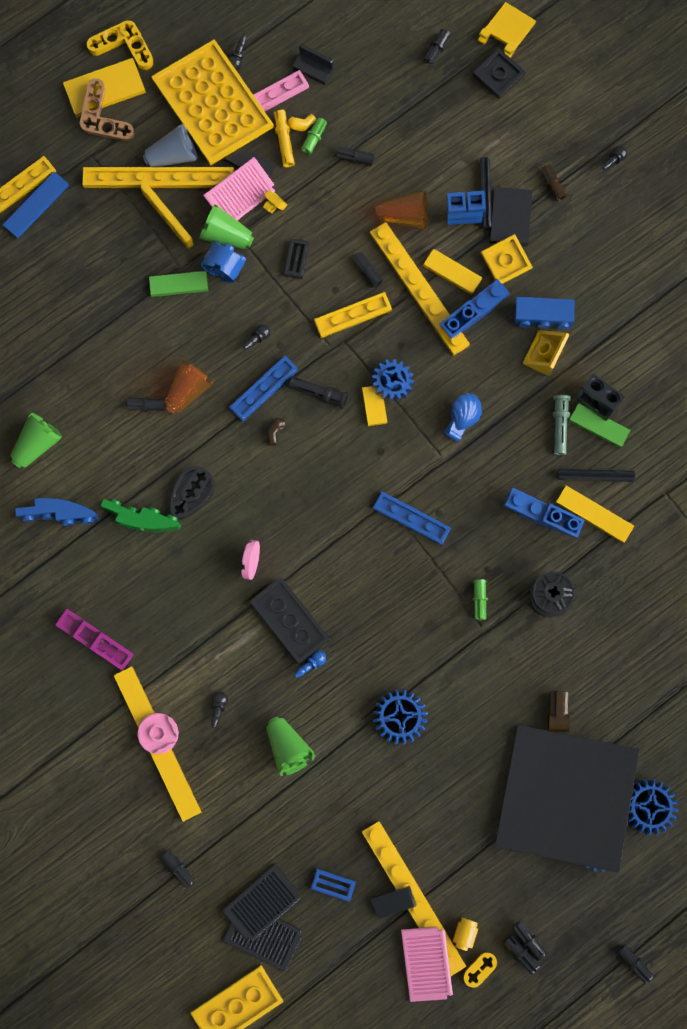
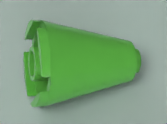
(225, 229)
(33, 441)
(287, 747)

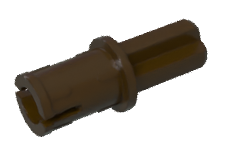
(553, 182)

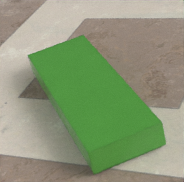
(178, 283)
(593, 423)

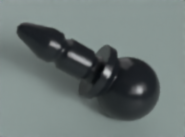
(236, 56)
(615, 157)
(261, 333)
(219, 701)

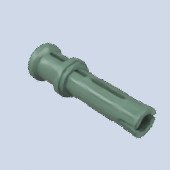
(561, 415)

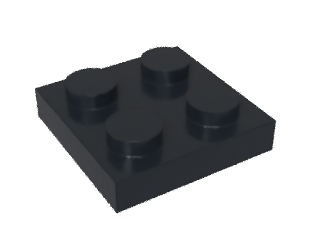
(499, 73)

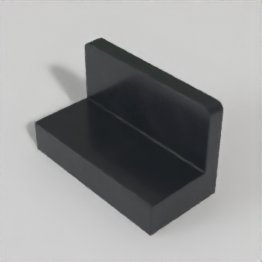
(314, 64)

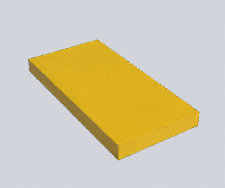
(120, 84)
(239, 1003)

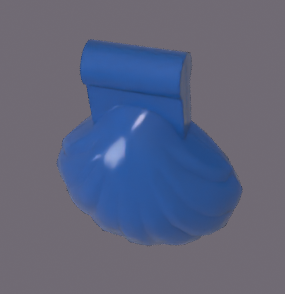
(465, 413)

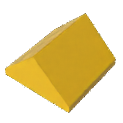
(545, 351)

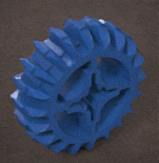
(418, 714)
(668, 808)

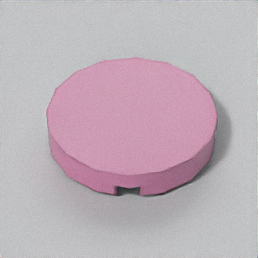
(250, 559)
(158, 733)

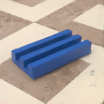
(322, 890)

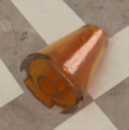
(405, 210)
(186, 387)

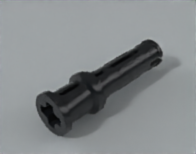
(327, 394)

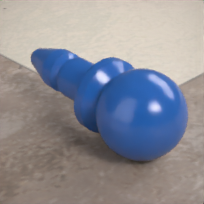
(318, 658)

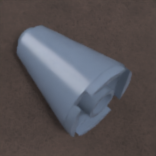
(171, 149)

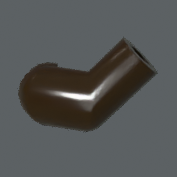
(272, 430)

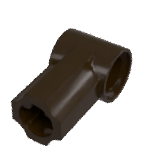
(558, 718)

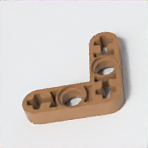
(94, 115)

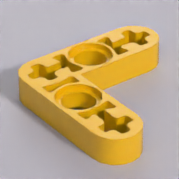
(122, 37)

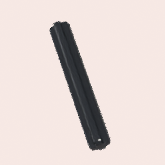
(485, 185)
(596, 475)

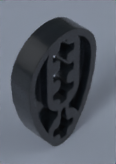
(183, 485)

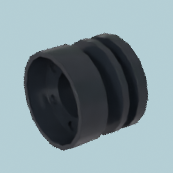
(541, 598)

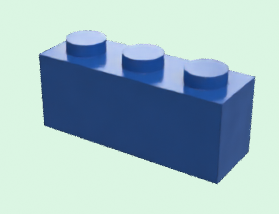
(544, 312)

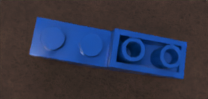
(475, 309)
(64, 511)
(543, 514)

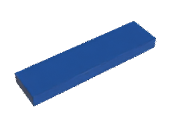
(36, 205)
(263, 388)
(411, 518)

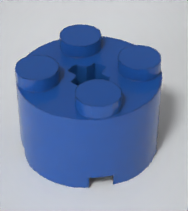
(223, 262)

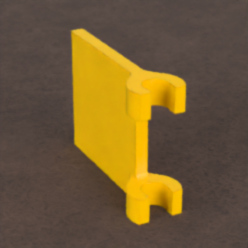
(509, 27)

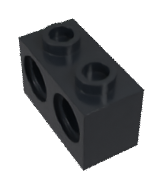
(599, 397)

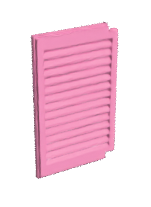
(241, 190)
(426, 964)

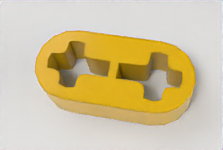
(484, 973)

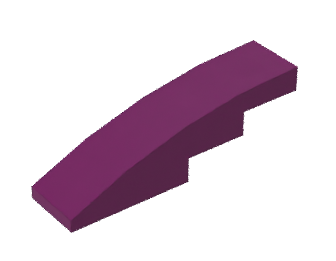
(94, 639)

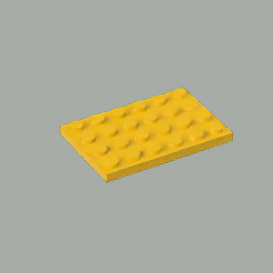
(212, 102)

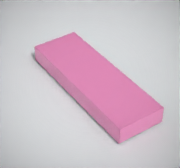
(281, 90)

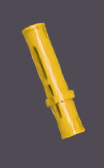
(283, 130)

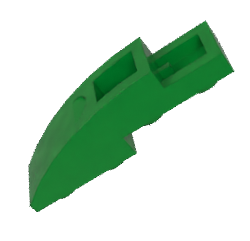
(148, 519)

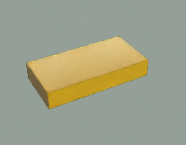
(374, 406)

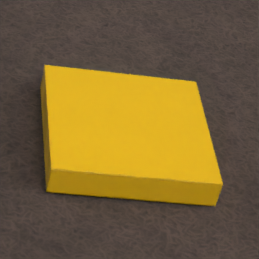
(506, 259)

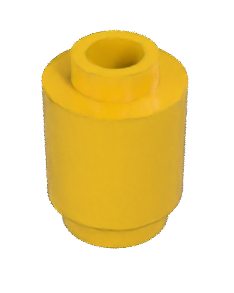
(465, 934)

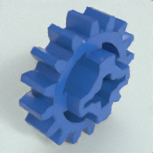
(400, 384)

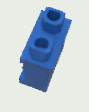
(465, 211)

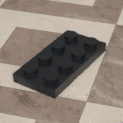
(290, 620)

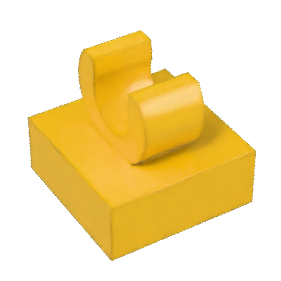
(273, 202)

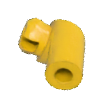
(301, 124)

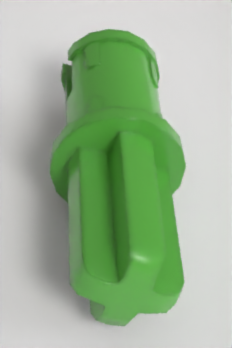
(314, 136)
(480, 599)

